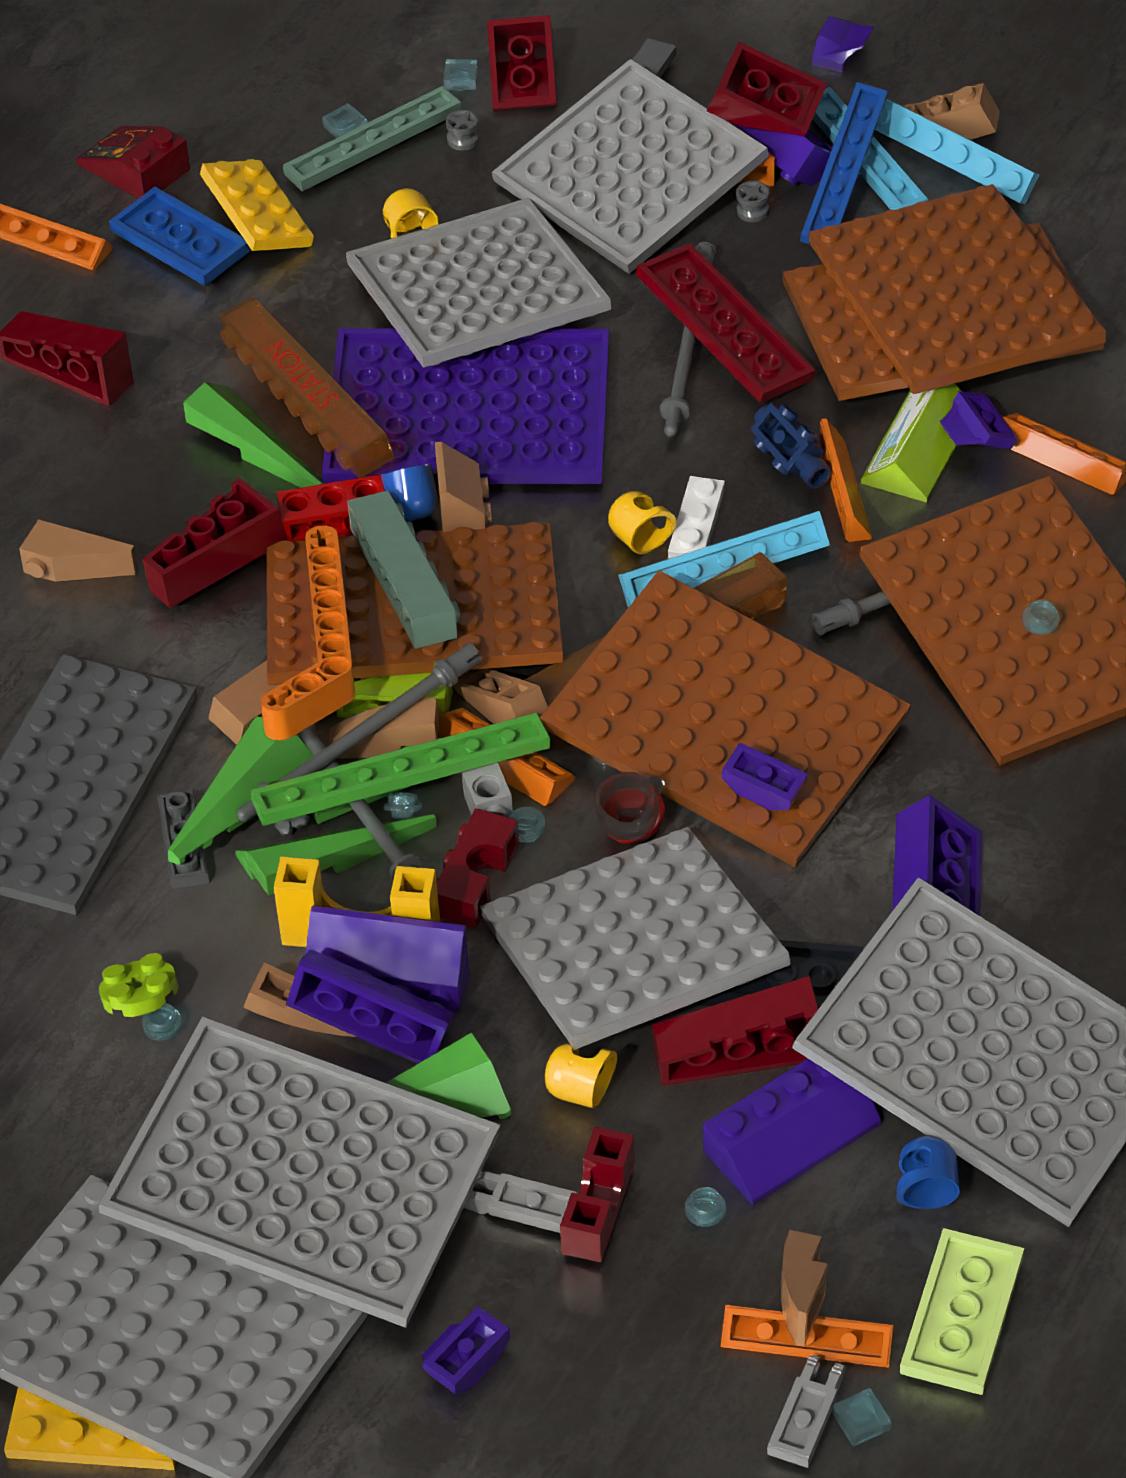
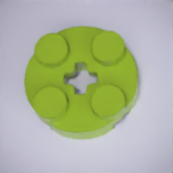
(138, 985)

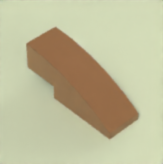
(410, 728)
(270, 996)
(802, 1284)

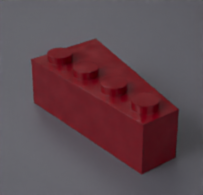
(69, 354)
(213, 544)
(735, 1035)

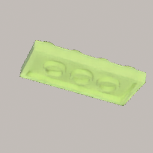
(962, 1311)

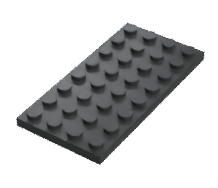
(80, 775)

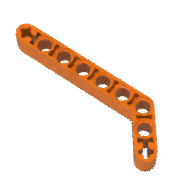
(330, 681)

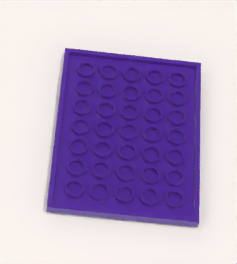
(515, 408)

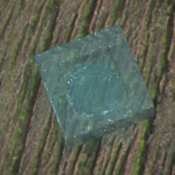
(460, 74)
(343, 120)
(861, 1417)

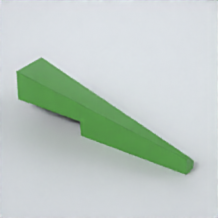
(229, 418)
(252, 761)
(335, 849)
(458, 1078)

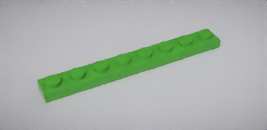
(399, 769)

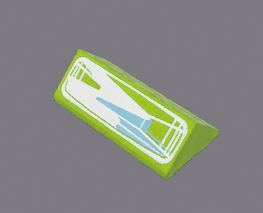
(914, 446)

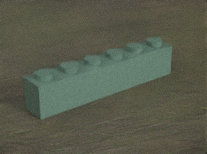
(403, 569)

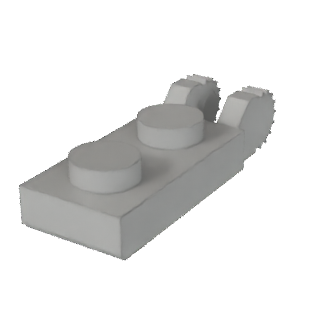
(519, 1200)
(805, 1414)

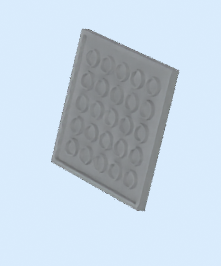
(630, 165)
(477, 282)
(633, 937)

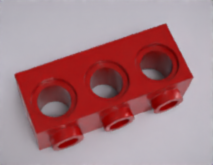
(323, 505)

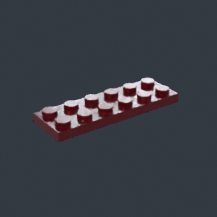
(725, 322)

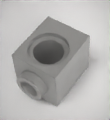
(487, 790)

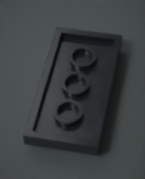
(822, 962)

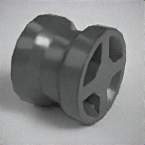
(462, 130)
(752, 201)

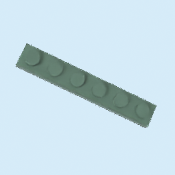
(371, 138)

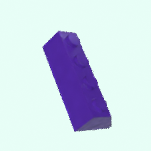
(798, 156)
(939, 850)
(401, 951)
(368, 1007)
(786, 1129)

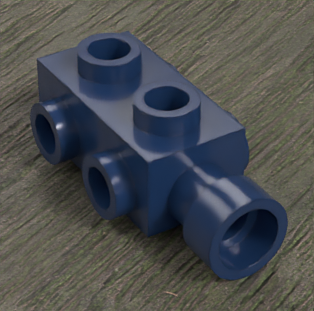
(793, 450)

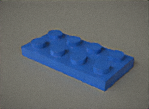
(179, 236)

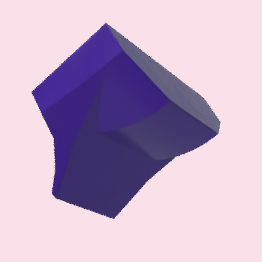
(838, 42)
(977, 422)
(763, 778)
(466, 1351)

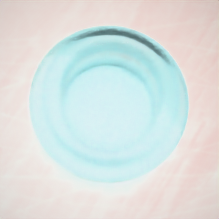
(1040, 617)
(402, 804)
(530, 823)
(162, 1023)
(705, 1207)

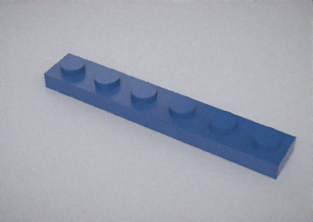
(845, 159)

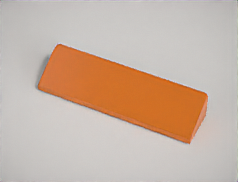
(52, 238)
(1067, 454)
(844, 484)
(527, 773)
(829, 1339)

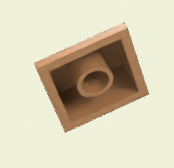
(461, 490)

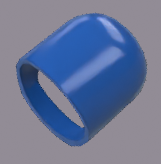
(413, 490)
(929, 1173)

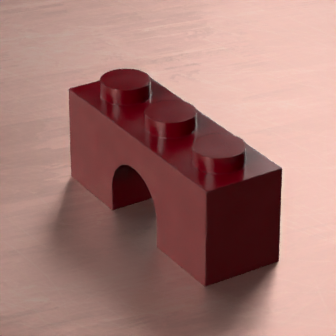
(482, 844)
(594, 1210)

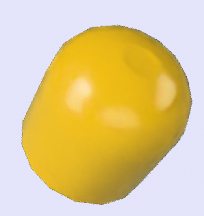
(408, 210)
(632, 522)
(578, 1078)

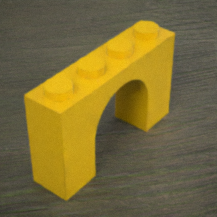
(300, 887)

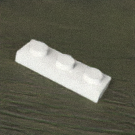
(697, 515)

